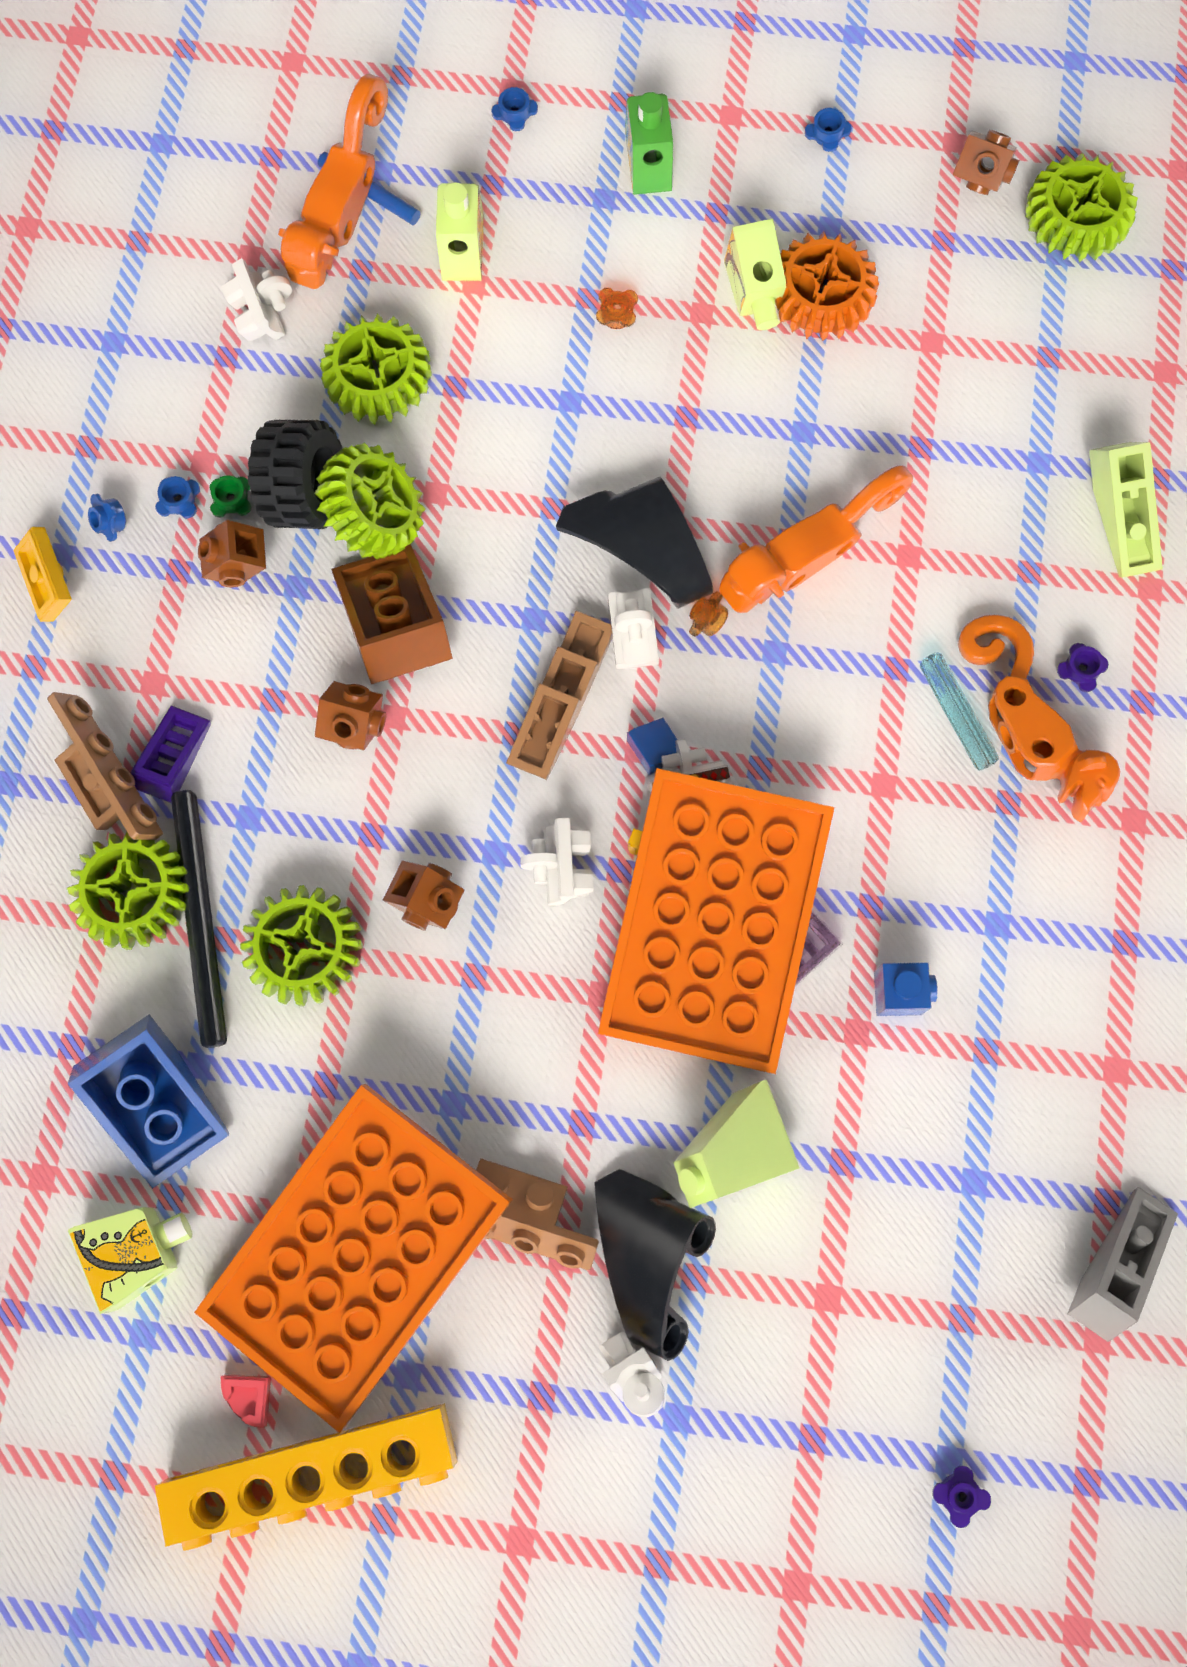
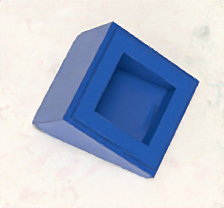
(651, 743)

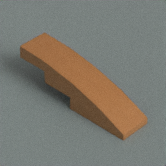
(561, 696)

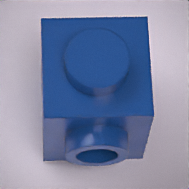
(904, 989)

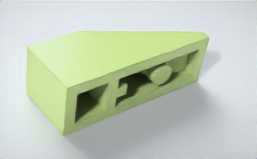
(1128, 505)

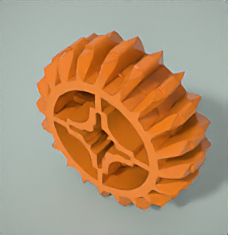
(844, 299)

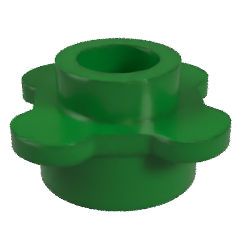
(225, 486)

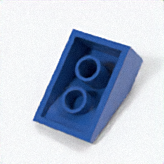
(148, 1101)

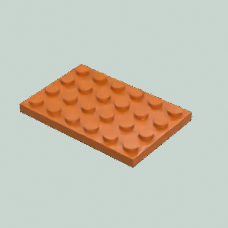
(716, 920)
(352, 1256)

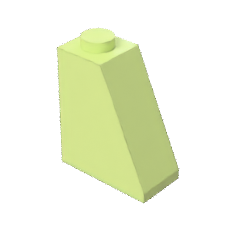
(736, 1148)

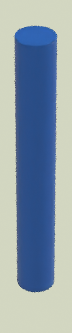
(386, 199)

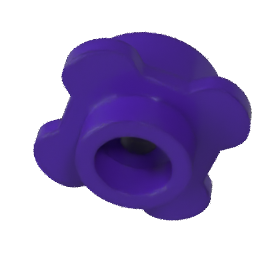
(1085, 655)
(947, 1491)

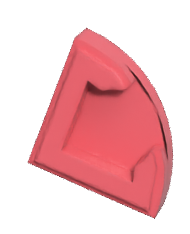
(248, 1397)

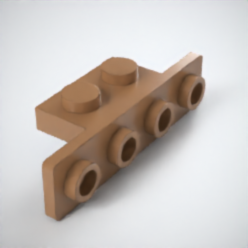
(97, 775)
(533, 1215)

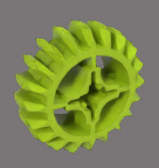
(1081, 207)
(350, 371)
(366, 491)
(131, 924)
(305, 928)

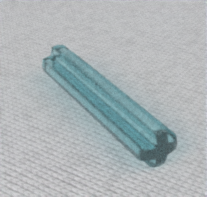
(959, 711)

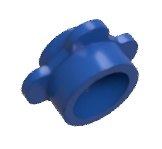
(514, 99)
(831, 120)
(175, 486)
(106, 516)

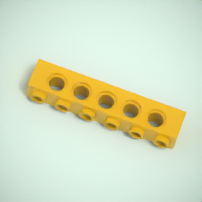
(183, 1496)

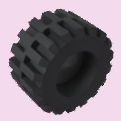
(285, 471)

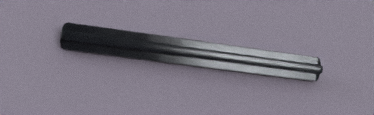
(199, 920)

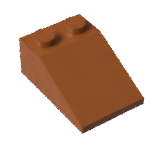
(392, 615)

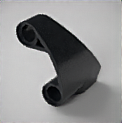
(646, 533)
(643, 1247)

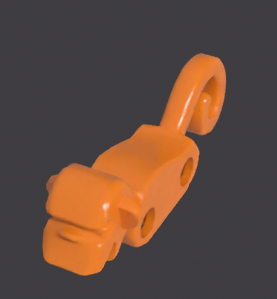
(336, 192)
(807, 545)
(1033, 726)

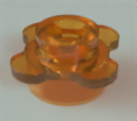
(620, 317)
(708, 615)

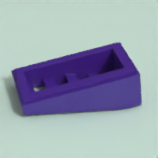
(160, 778)

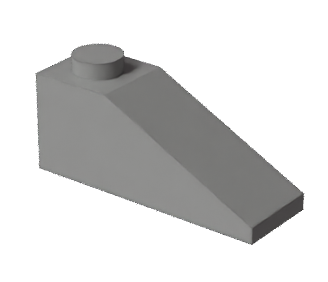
(1124, 1267)

